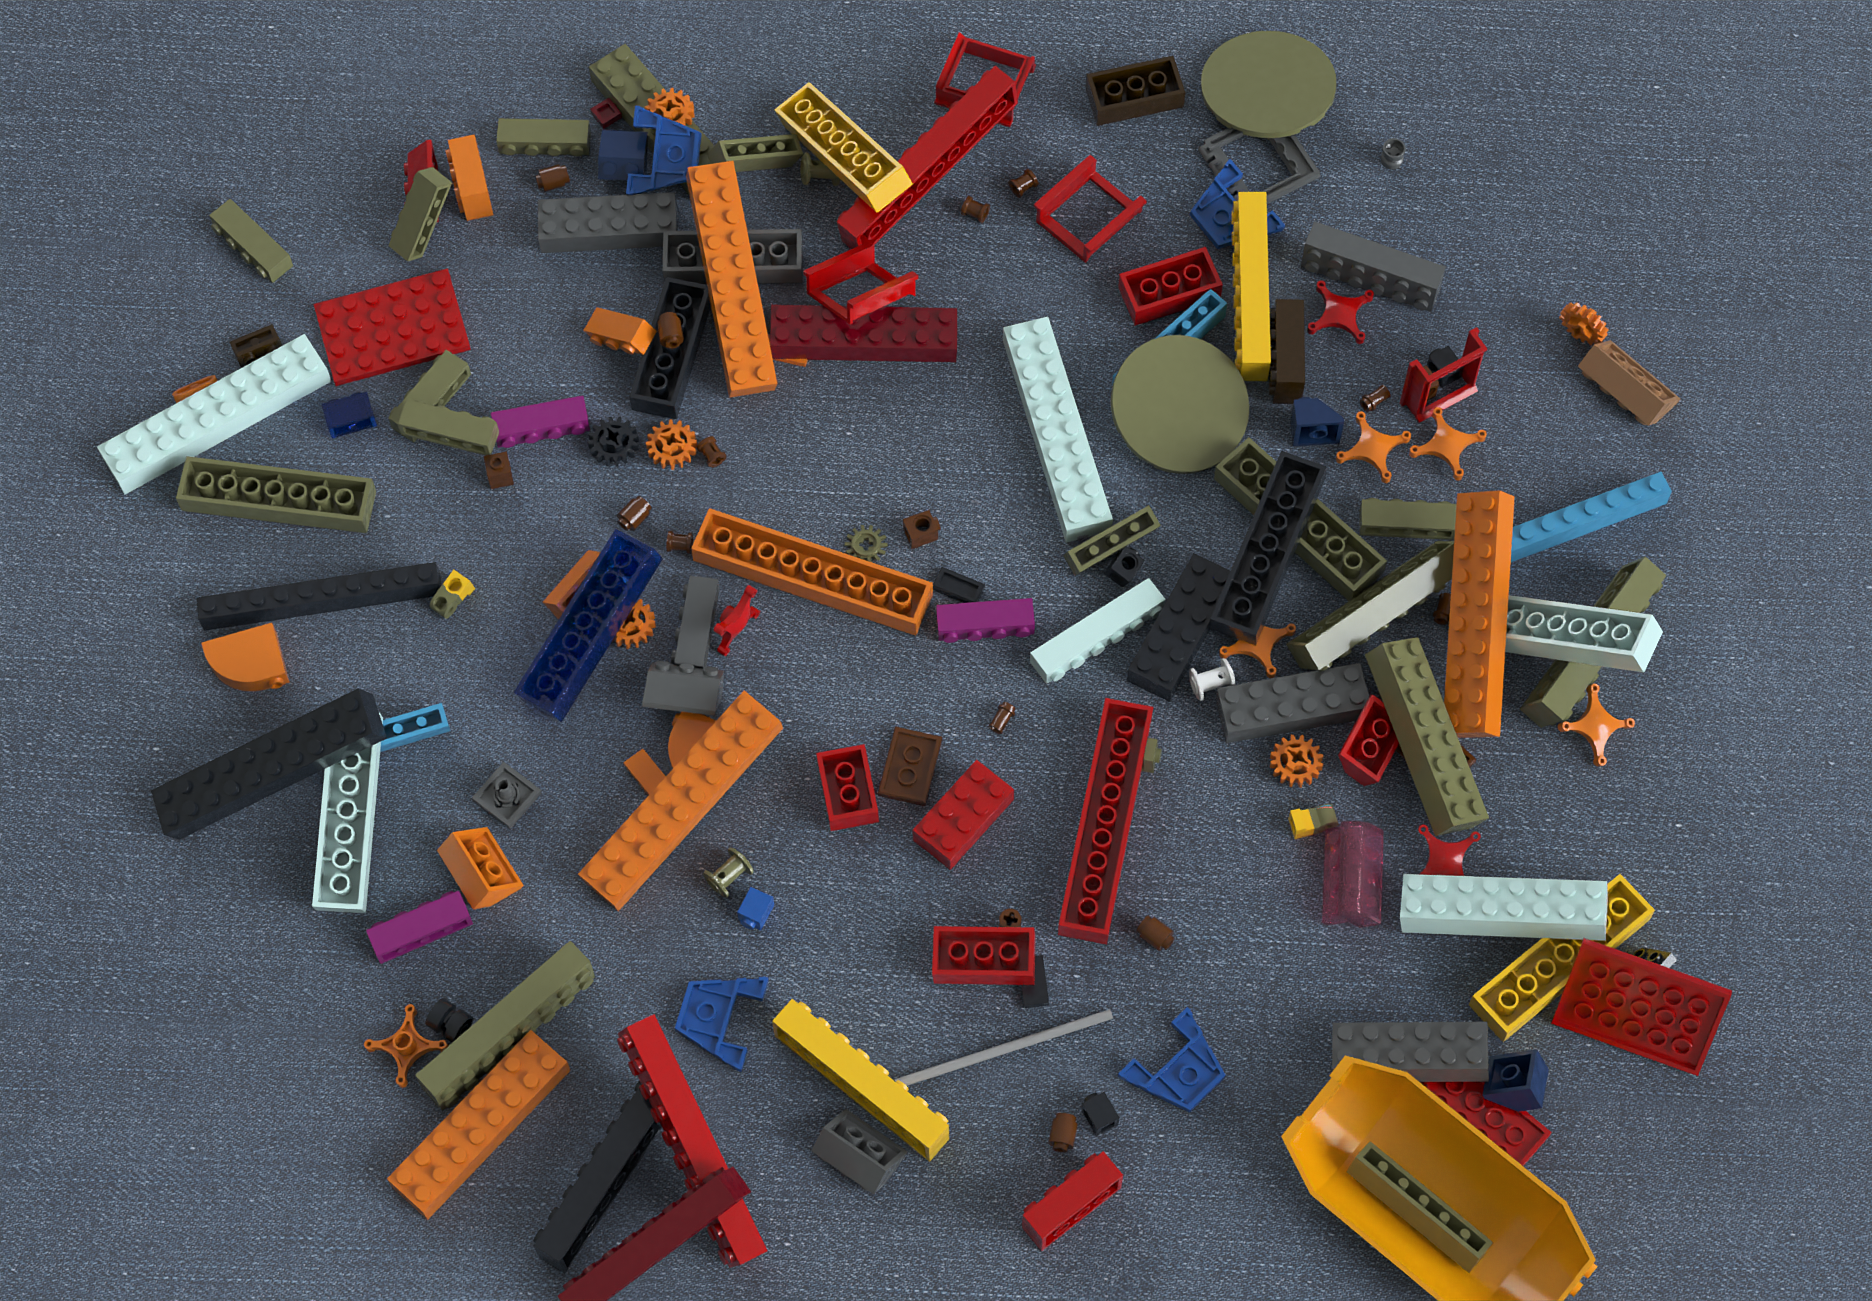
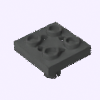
(501, 789)

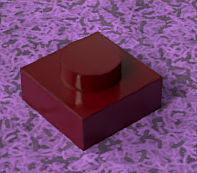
(606, 113)

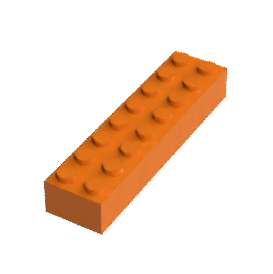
(478, 1124)

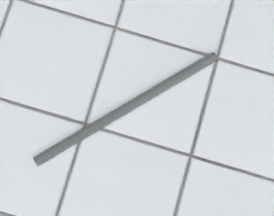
(1006, 1048)

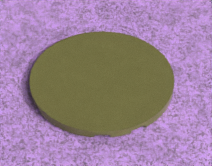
(1268, 84)
(1180, 404)

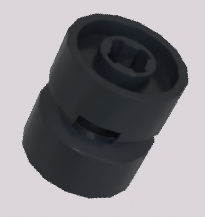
(446, 1019)

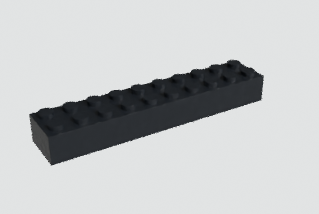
(268, 764)

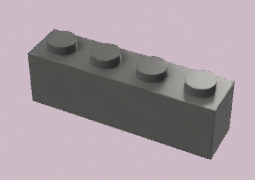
(697, 621)

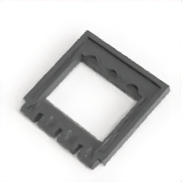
(1289, 150)

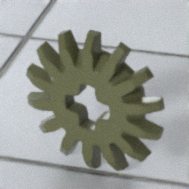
(859, 538)

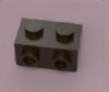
(255, 345)

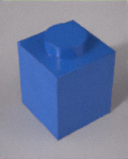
(755, 909)

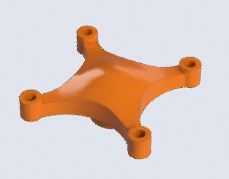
(1447, 444)
(1373, 447)
(1262, 649)
(1596, 725)
(405, 1045)

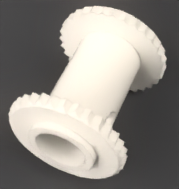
(1209, 680)

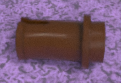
(1370, 401)
(1443, 609)
(1002, 717)

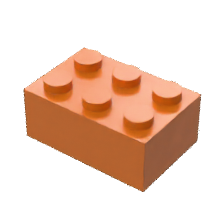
(468, 178)

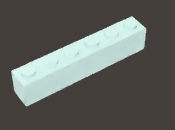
(1097, 631)

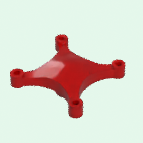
(1340, 312)
(735, 619)
(1445, 857)

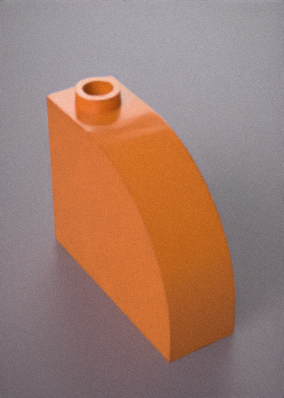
(248, 659)
(685, 734)

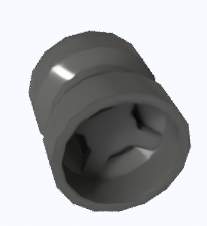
(1393, 153)

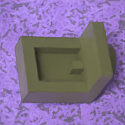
(1151, 756)

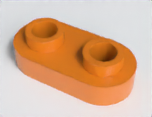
(193, 388)

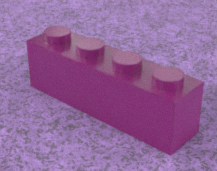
(541, 421)
(985, 620)
(419, 927)

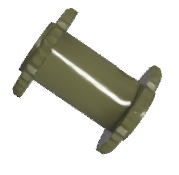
(816, 169)
(728, 871)

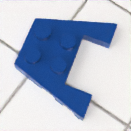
(674, 152)
(1214, 209)
(708, 1012)
(1187, 1075)

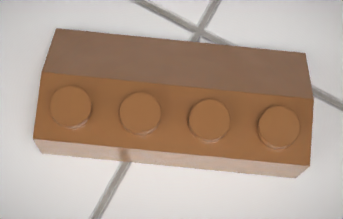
(1628, 382)

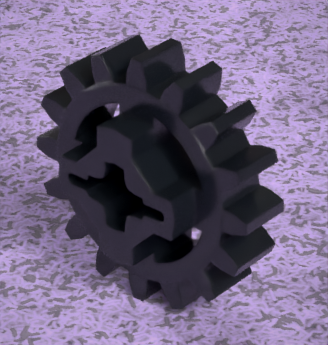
(606, 449)

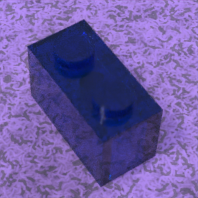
(349, 414)

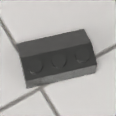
(683, 688)
(858, 1151)

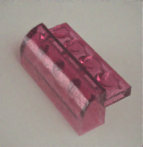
(1353, 874)

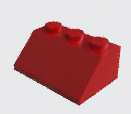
(419, 159)
(1369, 744)

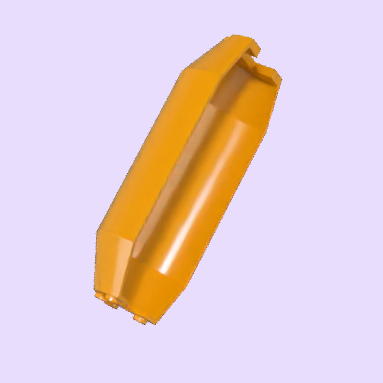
(1534, 1235)

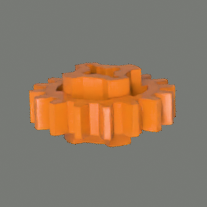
(672, 106)
(1583, 323)
(672, 446)
(636, 631)
(1290, 752)

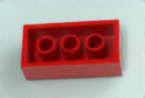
(1168, 285)
(963, 814)
(984, 955)
(1071, 1200)

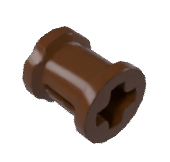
(1023, 183)
(975, 209)
(711, 451)
(679, 542)
(1005, 917)

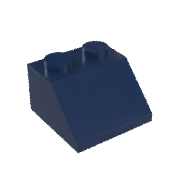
(622, 154)
(1314, 423)
(1517, 1080)

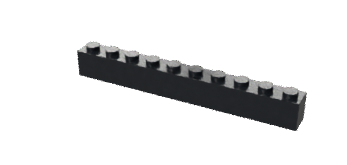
(318, 596)

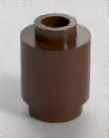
(552, 177)
(670, 330)
(634, 513)
(1156, 933)
(1063, 1132)

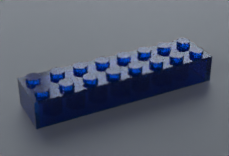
(588, 625)

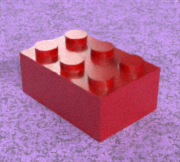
(847, 787)

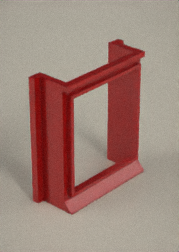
(948, 95)
(1065, 189)
(852, 264)
(1418, 381)

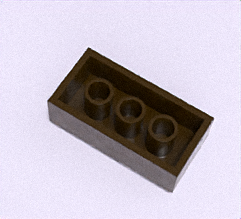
(1135, 90)
(1287, 351)

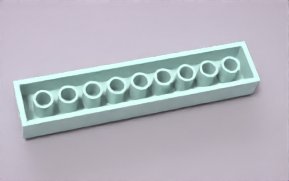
(214, 414)
(1057, 429)

